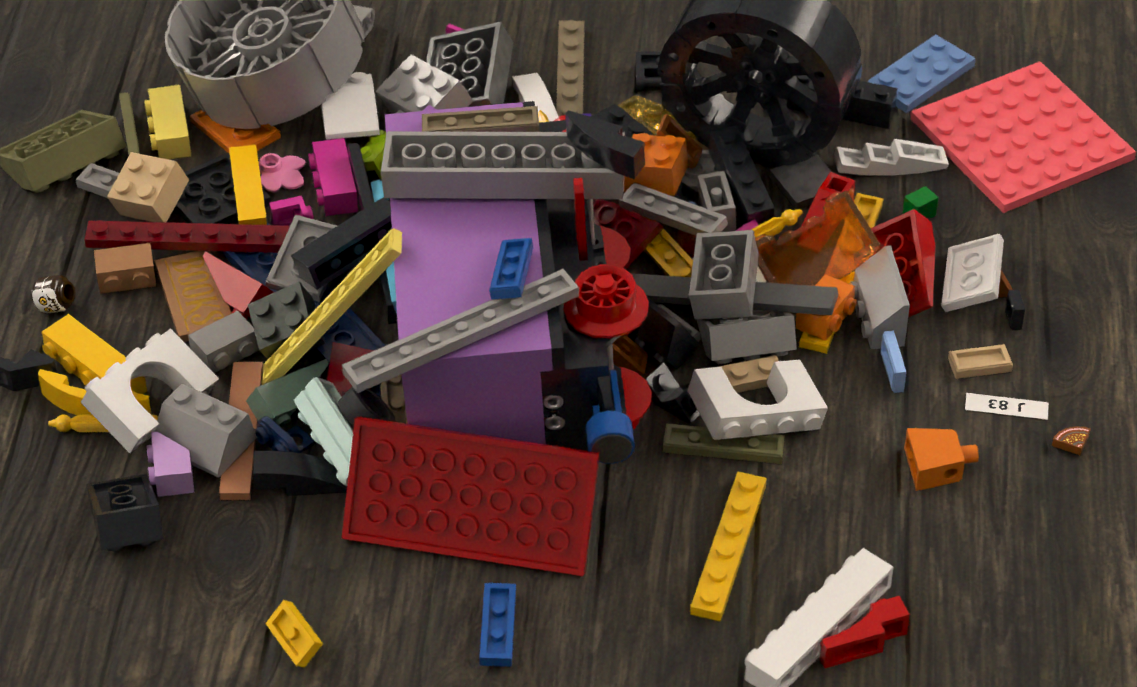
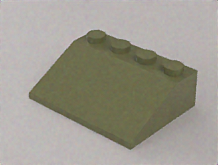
(61, 149)

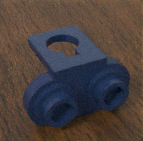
(279, 440)

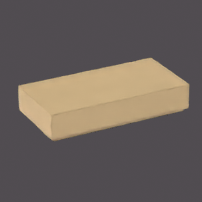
(980, 361)

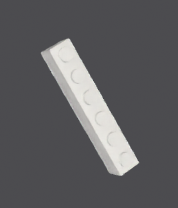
(824, 614)

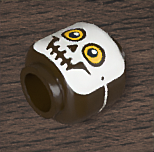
(53, 294)

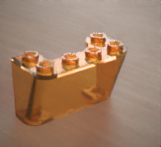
(822, 246)

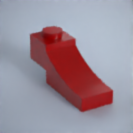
(884, 621)

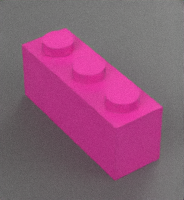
(333, 177)

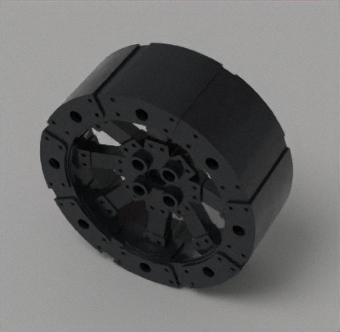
(763, 73)

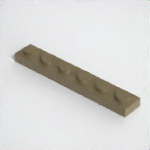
(570, 67)

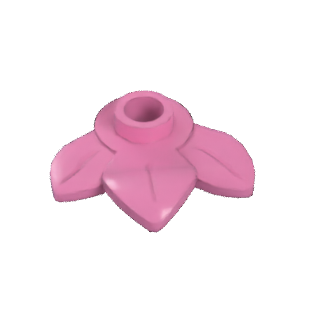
(281, 172)

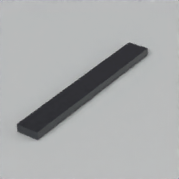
(365, 199)

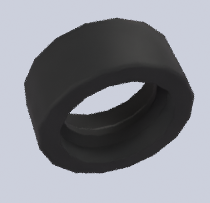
(365, 405)

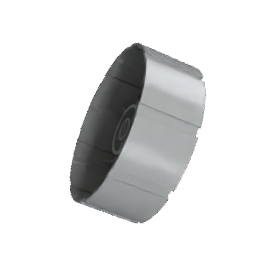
(258, 37)

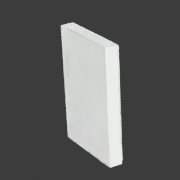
(972, 273)

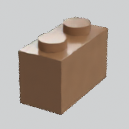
(124, 268)

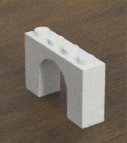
(112, 399)
(732, 416)

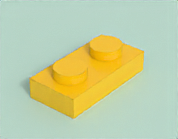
(294, 633)

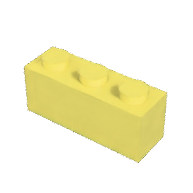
(167, 122)

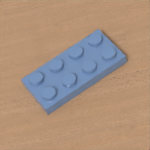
(924, 71)

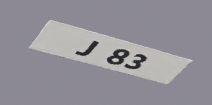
(1006, 406)

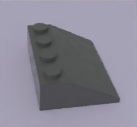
(477, 58)

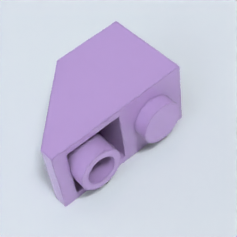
(171, 467)

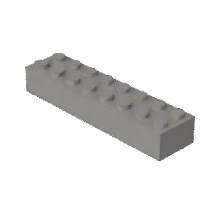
(491, 166)

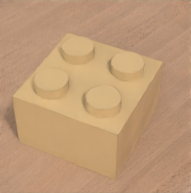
(148, 188)

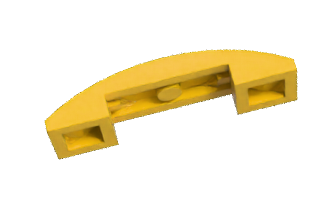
(57, 391)

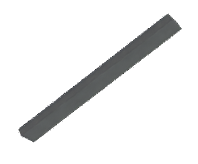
(767, 296)

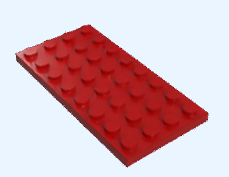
(470, 495)

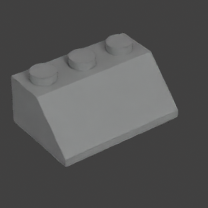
(881, 298)
(748, 336)
(206, 427)

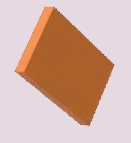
(234, 137)

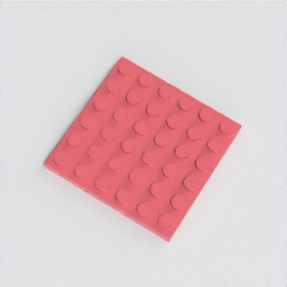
(1022, 136)

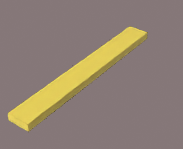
(333, 306)

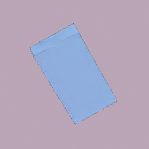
(893, 361)

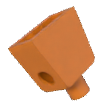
(936, 456)

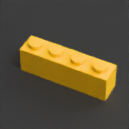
(83, 352)

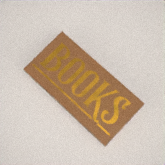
(190, 292)

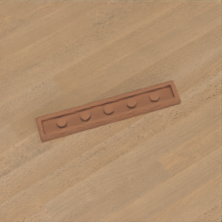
(237, 479)

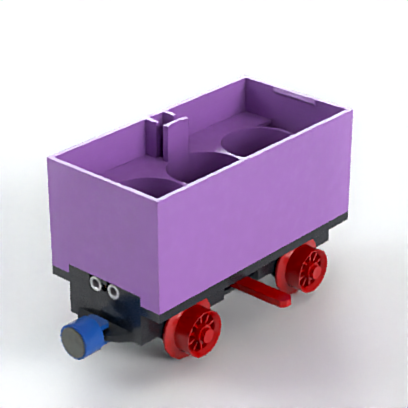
(549, 373)

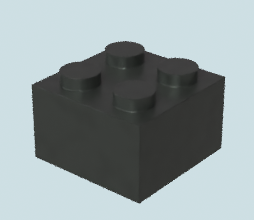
(279, 316)

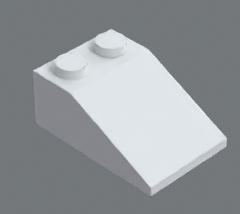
(351, 109)

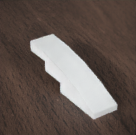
(532, 88)
(898, 159)

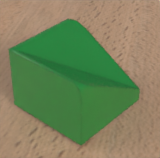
(923, 201)

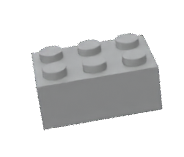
(419, 84)
(724, 274)

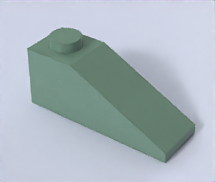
(277, 396)

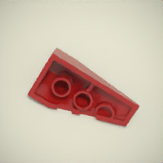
(914, 253)

